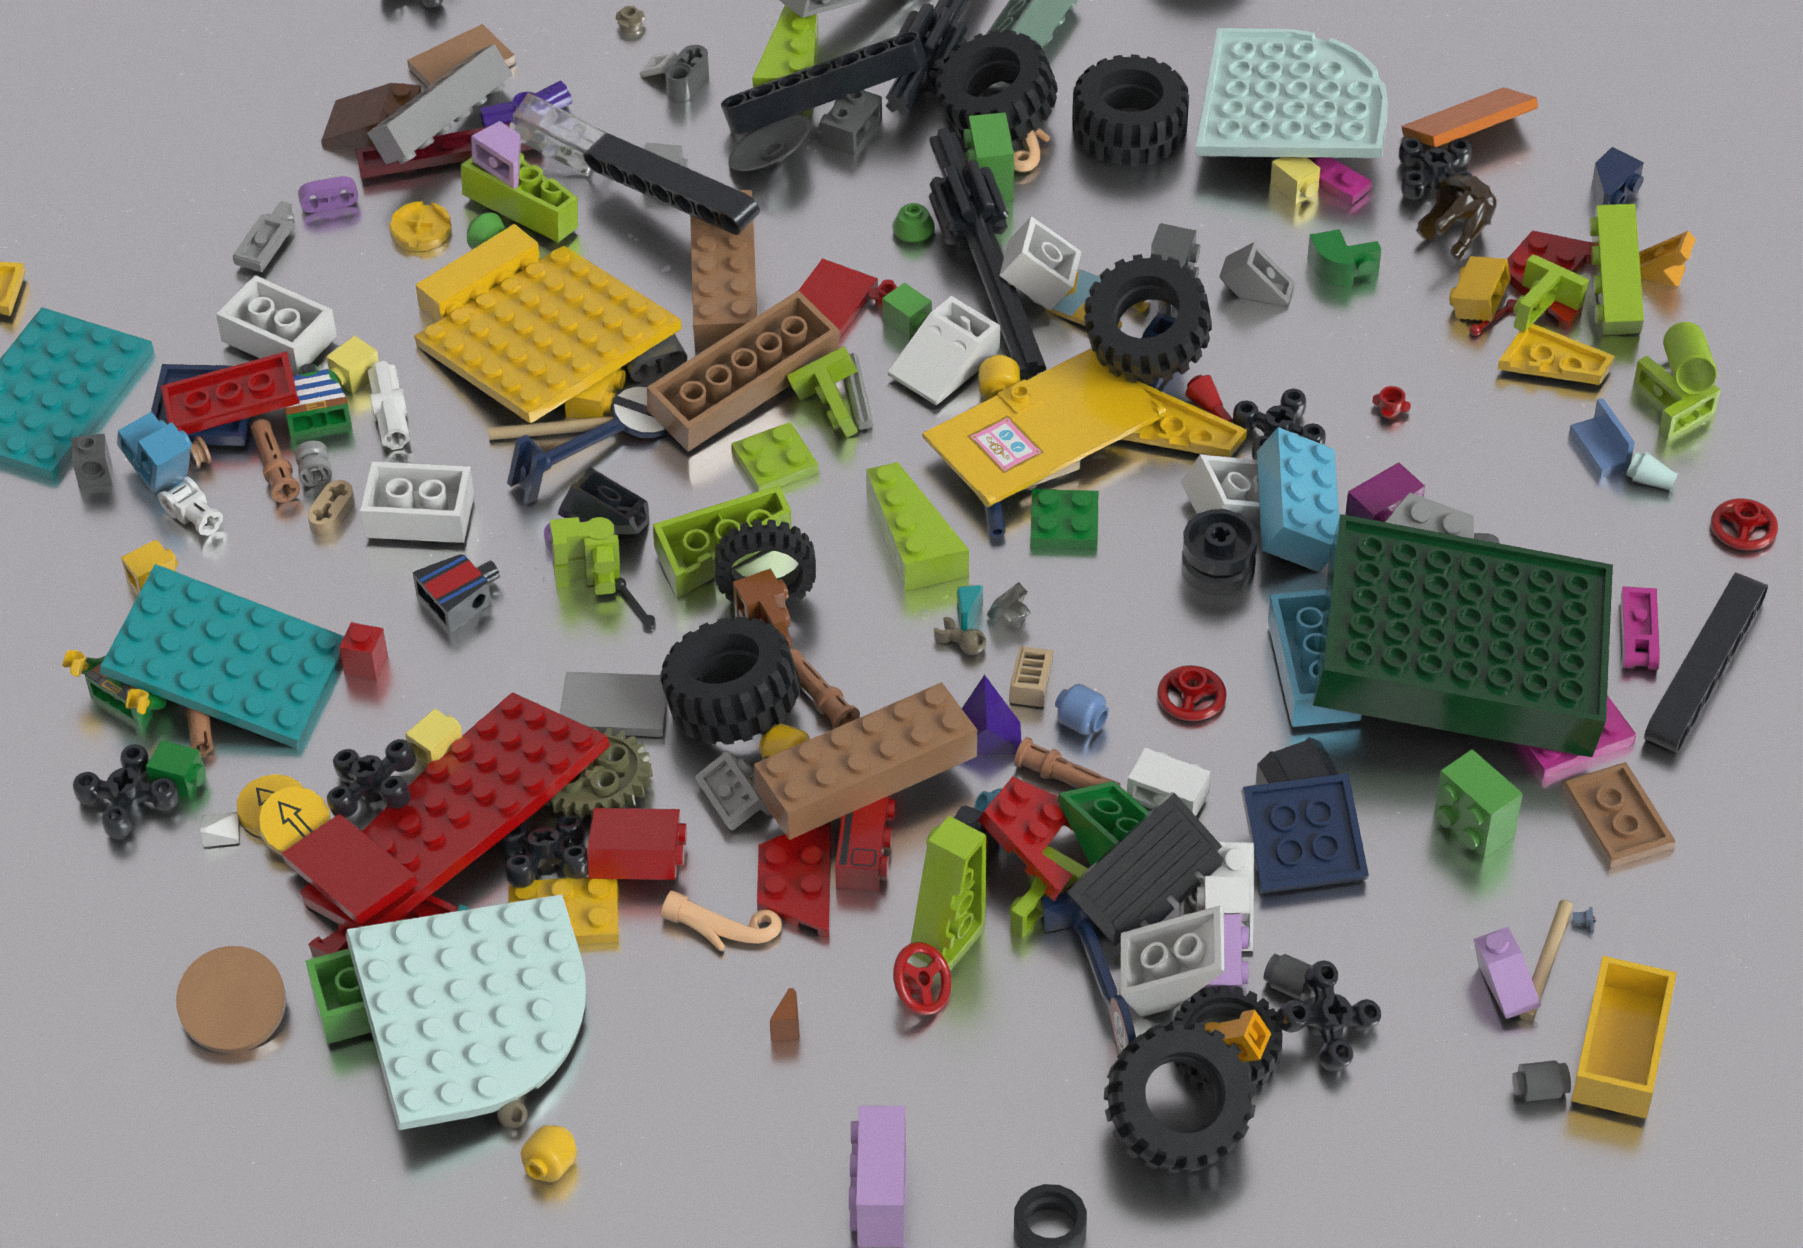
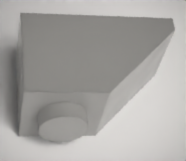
(1256, 276)

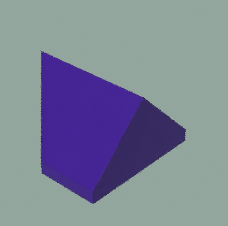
(995, 722)

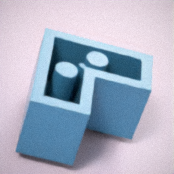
(155, 451)

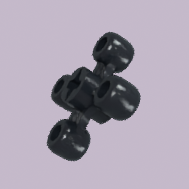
(1434, 165)
(1283, 416)
(371, 778)
(125, 791)
(546, 852)
(1328, 1016)

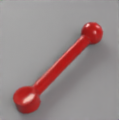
(1476, 329)

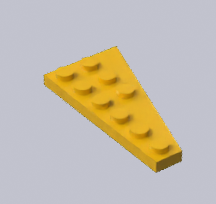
(1188, 428)

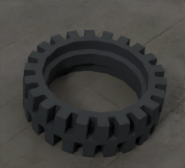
(766, 538)
(1232, 1005)

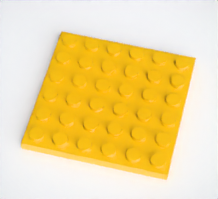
(547, 333)

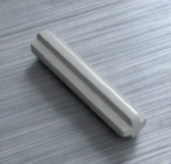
(858, 397)

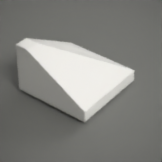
(657, 64)
(219, 829)

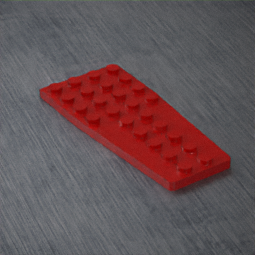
(475, 798)

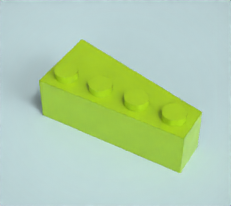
(789, 47)
(689, 541)

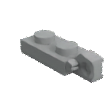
(265, 238)

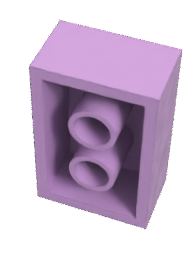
(878, 1176)

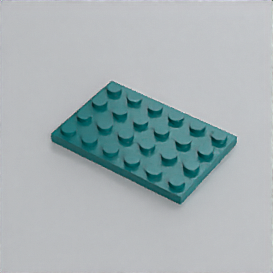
(59, 386)
(223, 655)

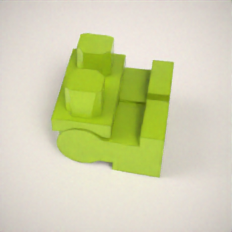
(586, 552)

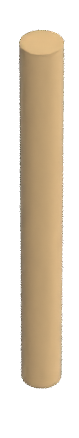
(546, 428)
(1549, 952)

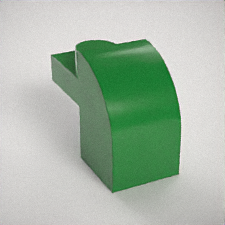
(1339, 263)

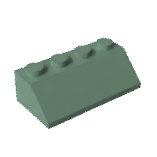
(1033, 18)

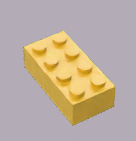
(1624, 1037)

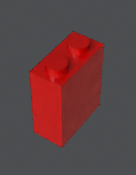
(636, 843)

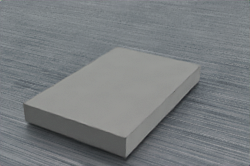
(616, 702)

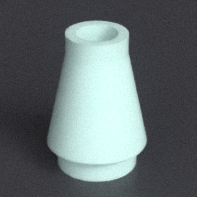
(1651, 472)

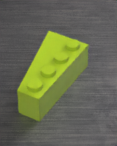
(535, 203)
(1617, 269)
(914, 531)
(951, 890)

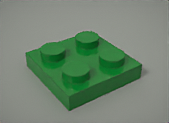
(1064, 519)

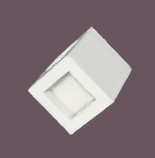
(1228, 892)

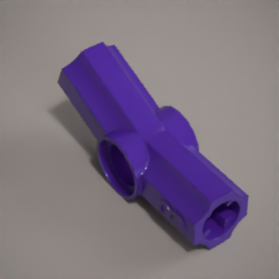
(556, 94)

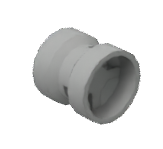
(313, 463)

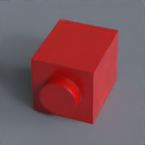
(363, 651)

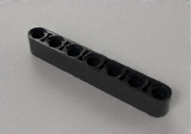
(824, 82)
(672, 183)
(1705, 662)

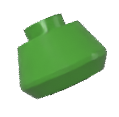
(913, 223)
(483, 228)

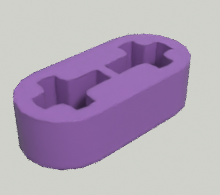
(328, 194)

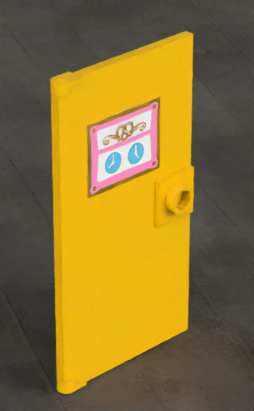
(1041, 426)

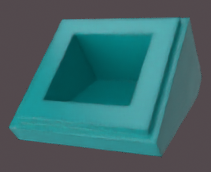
(969, 605)

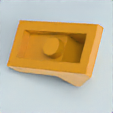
(1666, 260)

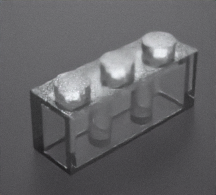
(554, 132)

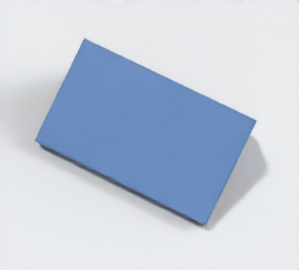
(1604, 441)

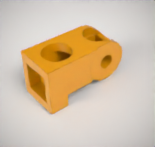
(1247, 1033)

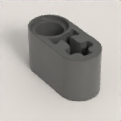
(687, 73)
(657, 360)

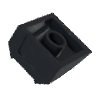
(602, 497)
(1295, 762)

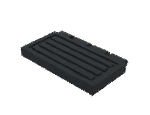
(1147, 868)

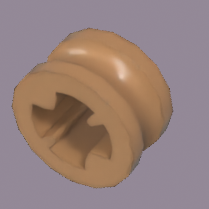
(199, 453)

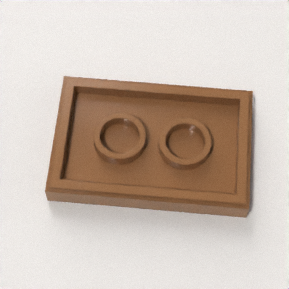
(442, 58)
(1618, 815)

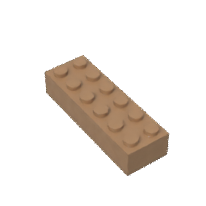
(721, 281)
(740, 370)
(865, 760)

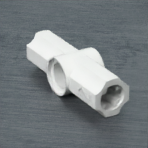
(388, 405)

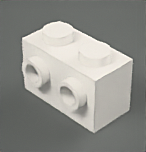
(1159, 775)

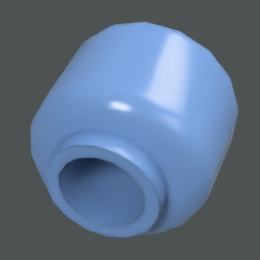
(1081, 709)

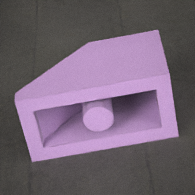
(498, 152)
(1506, 972)

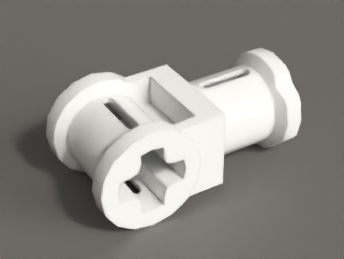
(189, 504)

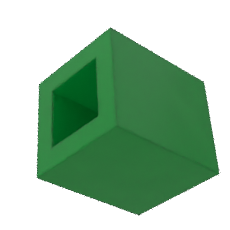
(178, 764)

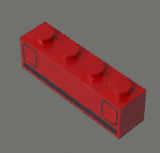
(862, 845)

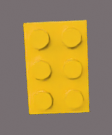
(589, 903)

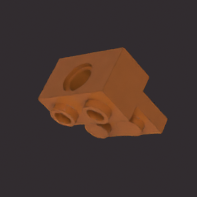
(763, 598)

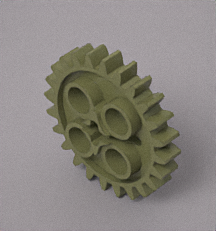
(609, 780)

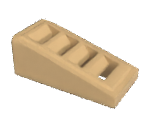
(1030, 693)

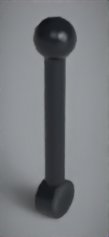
(648, 621)

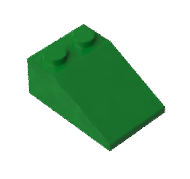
(1100, 816)

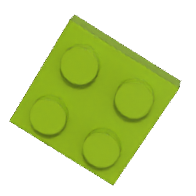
(775, 457)

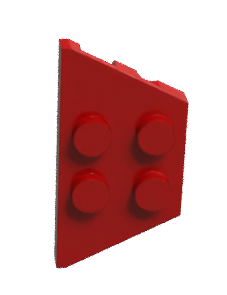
(797, 878)

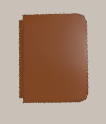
(785, 1019)

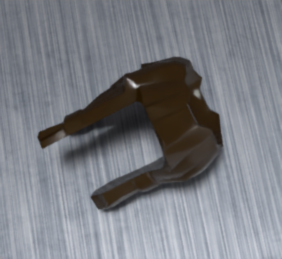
(1459, 199)

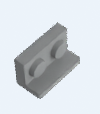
(731, 789)

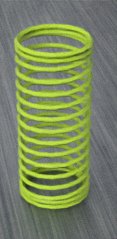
(1690, 358)

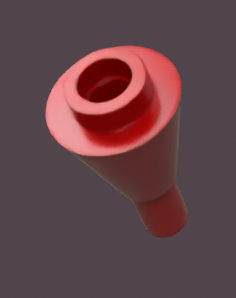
(1205, 394)

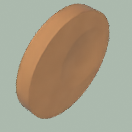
(231, 999)

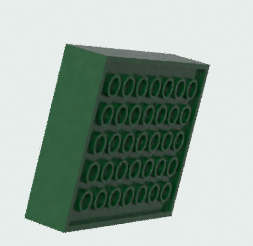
(1465, 636)

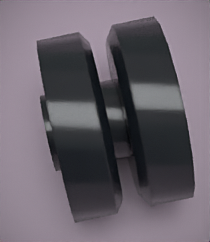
(1219, 552)

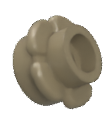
(630, 19)

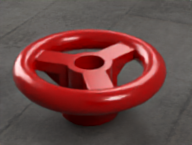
(1745, 516)
(1193, 685)
(916, 981)

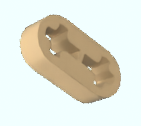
(325, 505)

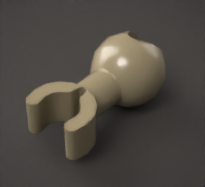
(971, 641)
(513, 1114)

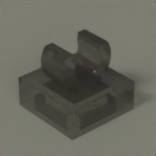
(1010, 606)

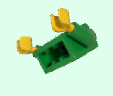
(118, 696)

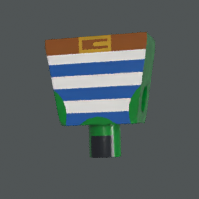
(321, 403)

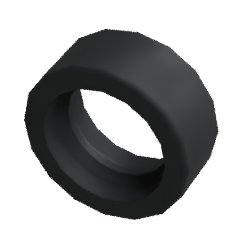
(1050, 1197)

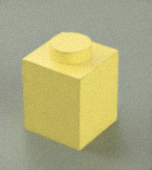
(1295, 177)
(351, 363)
(433, 736)

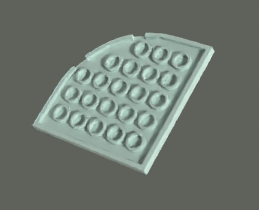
(1290, 97)
(470, 1005)

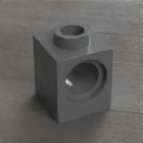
(91, 460)

